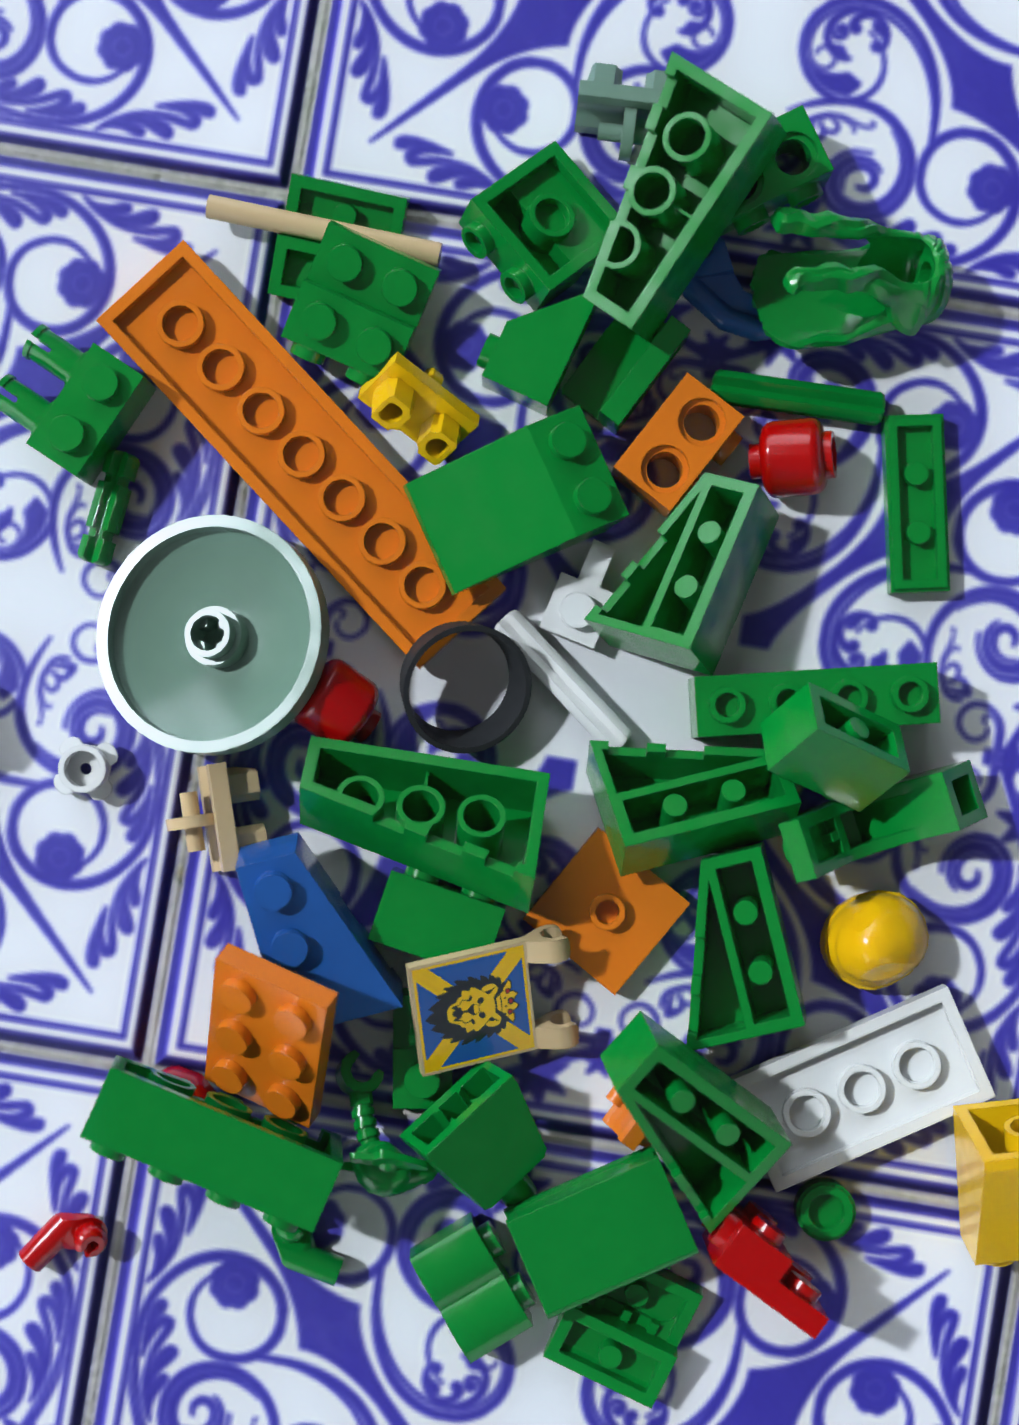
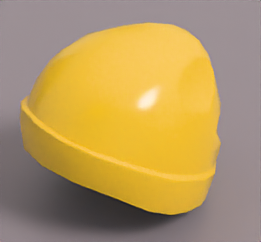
(874, 939)

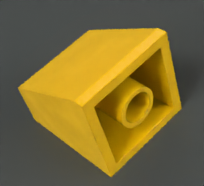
(988, 1180)

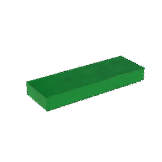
(915, 504)

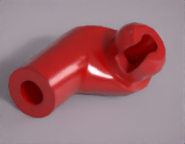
(65, 1231)

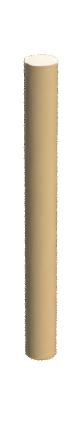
(311, 226)

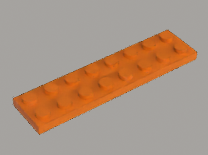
(290, 445)

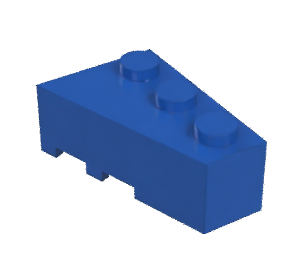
(310, 929)

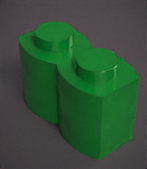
(472, 1286)

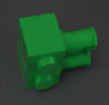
(89, 413)

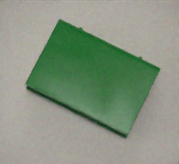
(600, 1231)

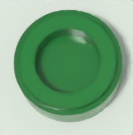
(824, 1209)

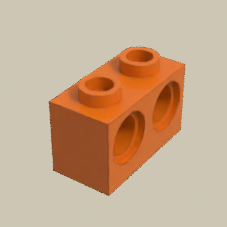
(667, 439)

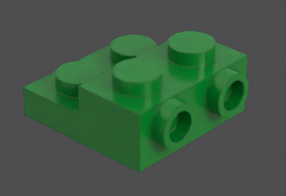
(538, 226)
(358, 303)

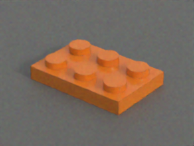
(269, 1035)

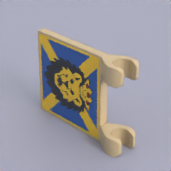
(481, 1005)

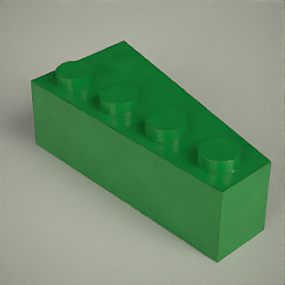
(687, 184)
(214, 1145)

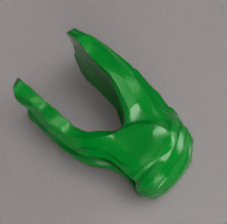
(848, 293)

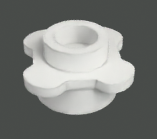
(70, 776)

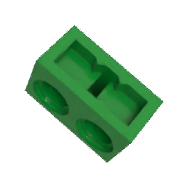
(777, 188)

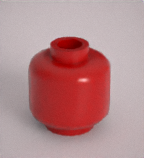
(793, 457)
(341, 704)

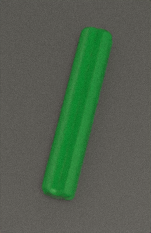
(799, 397)

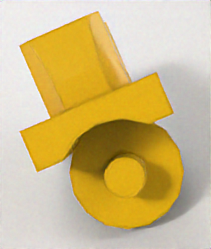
(419, 406)

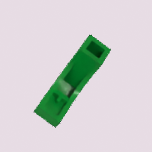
(909, 811)

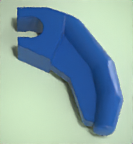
(721, 297)

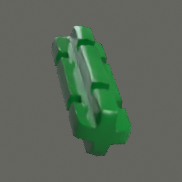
(108, 507)

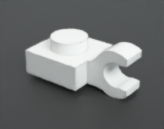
(576, 597)

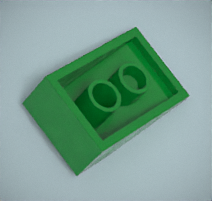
(516, 500)

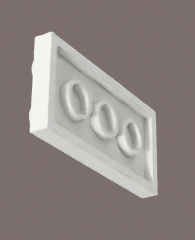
(869, 1084)

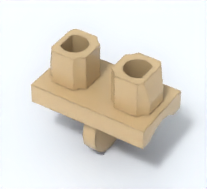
(218, 791)

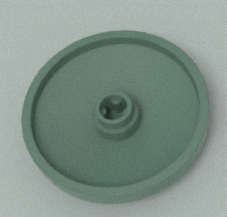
(212, 635)

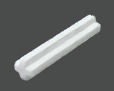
(564, 681)

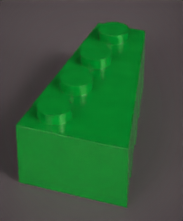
(431, 813)

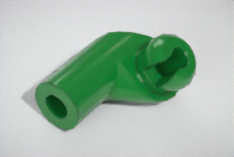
(301, 1254)

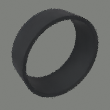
(495, 727)

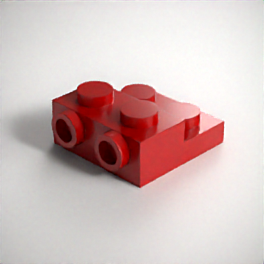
(753, 1254)

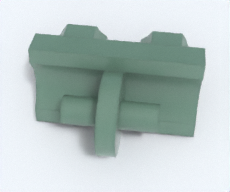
(615, 109)

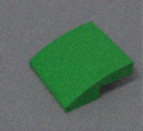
(331, 201)
(628, 1335)

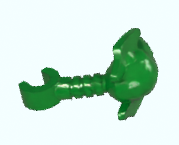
(376, 1163)

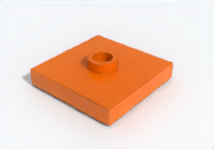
(606, 915)

